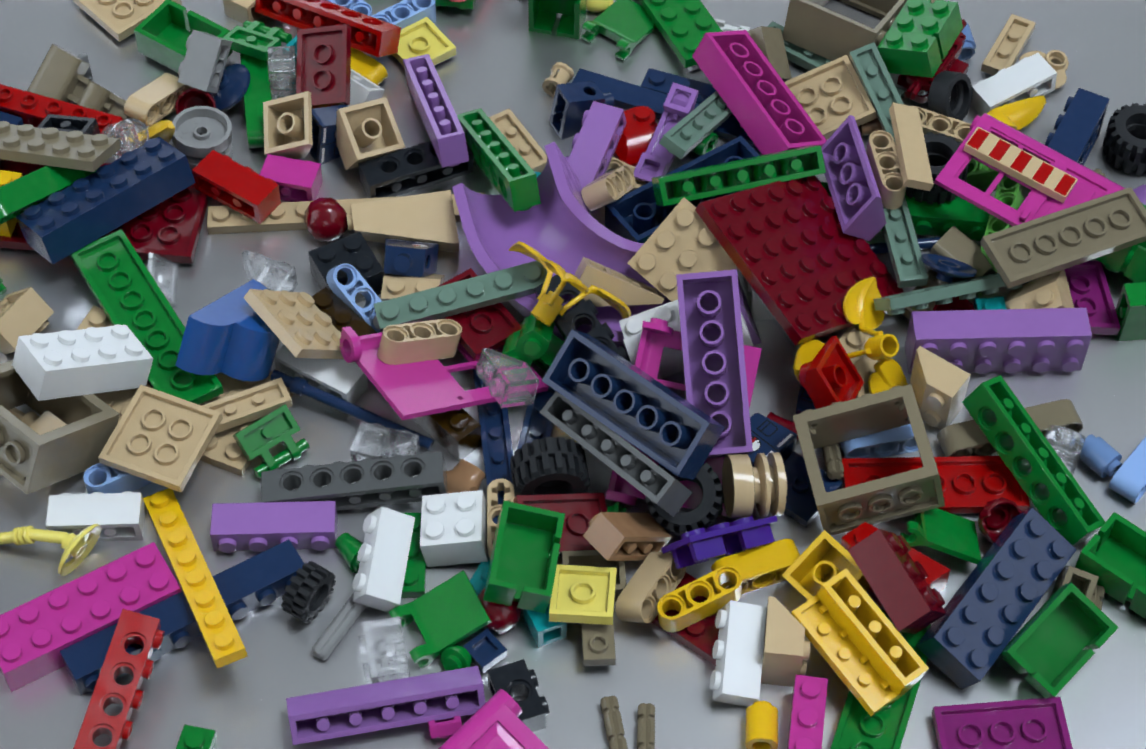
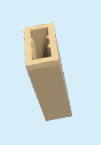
(410, 218)

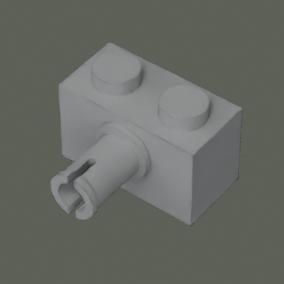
(204, 61)

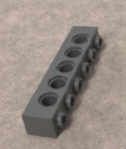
(617, 454)
(370, 488)

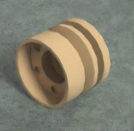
(761, 484)

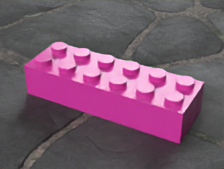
(755, 92)
(44, 626)

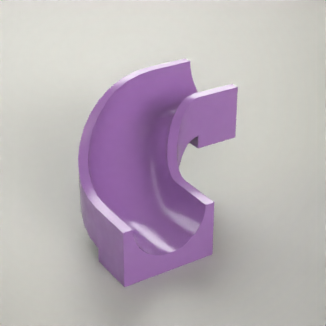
(561, 233)

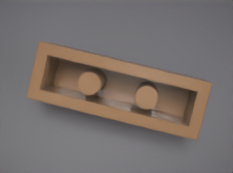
(626, 535)

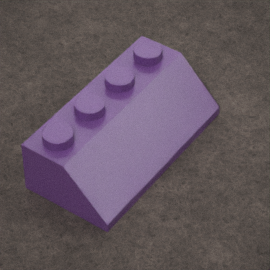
(852, 182)

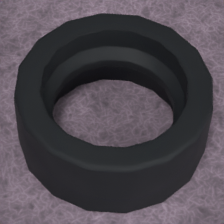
(953, 84)

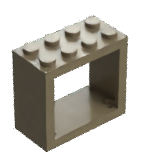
(833, 34)
(42, 460)
(880, 498)

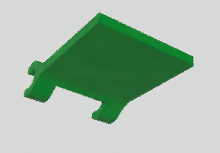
(622, 22)
(944, 533)
(443, 617)

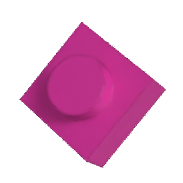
(444, 728)

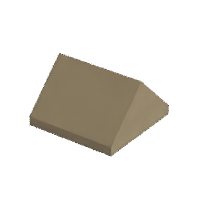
(772, 46)

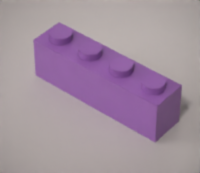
(596, 141)
(271, 523)

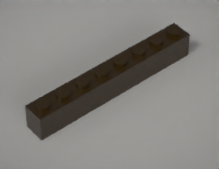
(451, 429)

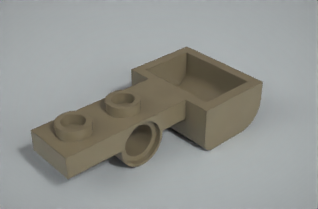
(64, 79)
(958, 247)
(597, 639)

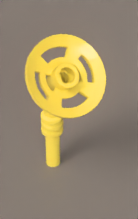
(74, 545)

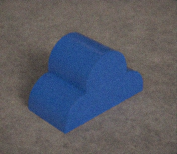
(229, 339)

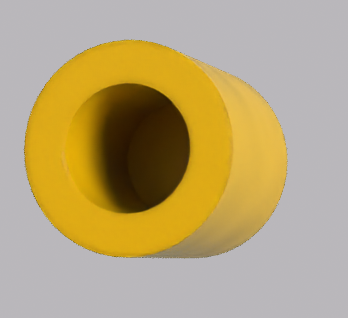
(761, 726)

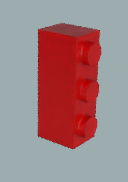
(236, 186)

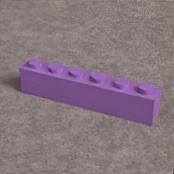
(436, 111)
(385, 705)

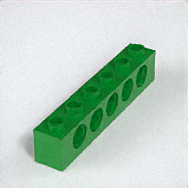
(500, 161)
(738, 175)
(1033, 461)

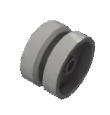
(201, 131)

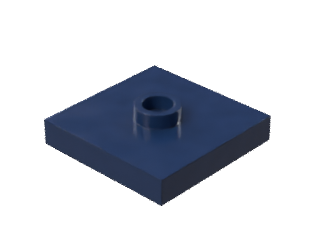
(800, 497)

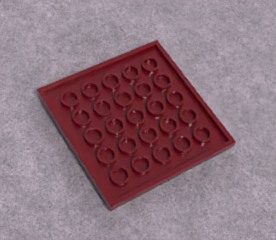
(795, 253)

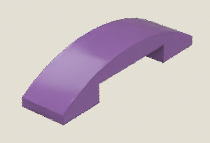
(657, 159)

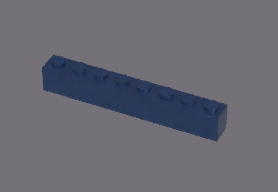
(242, 588)

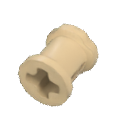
(562, 77)

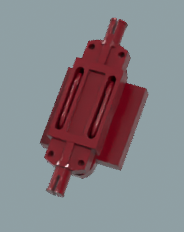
(919, 87)

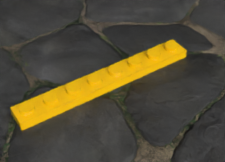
(195, 578)

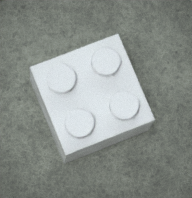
(454, 528)

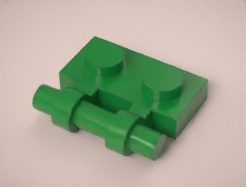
(255, 39)
(267, 432)

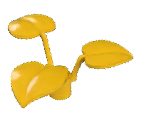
(551, 304)
(860, 309)

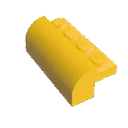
(860, 643)

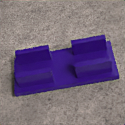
(720, 540)

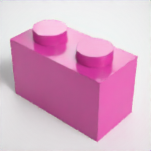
(296, 178)

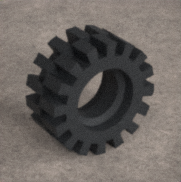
(308, 591)

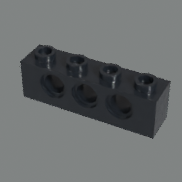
(408, 171)
(581, 314)

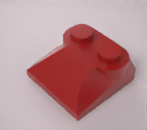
(636, 134)
(830, 376)

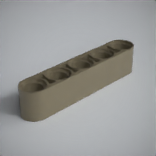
(969, 440)

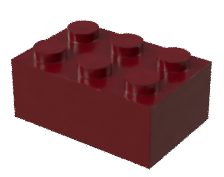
(898, 581)

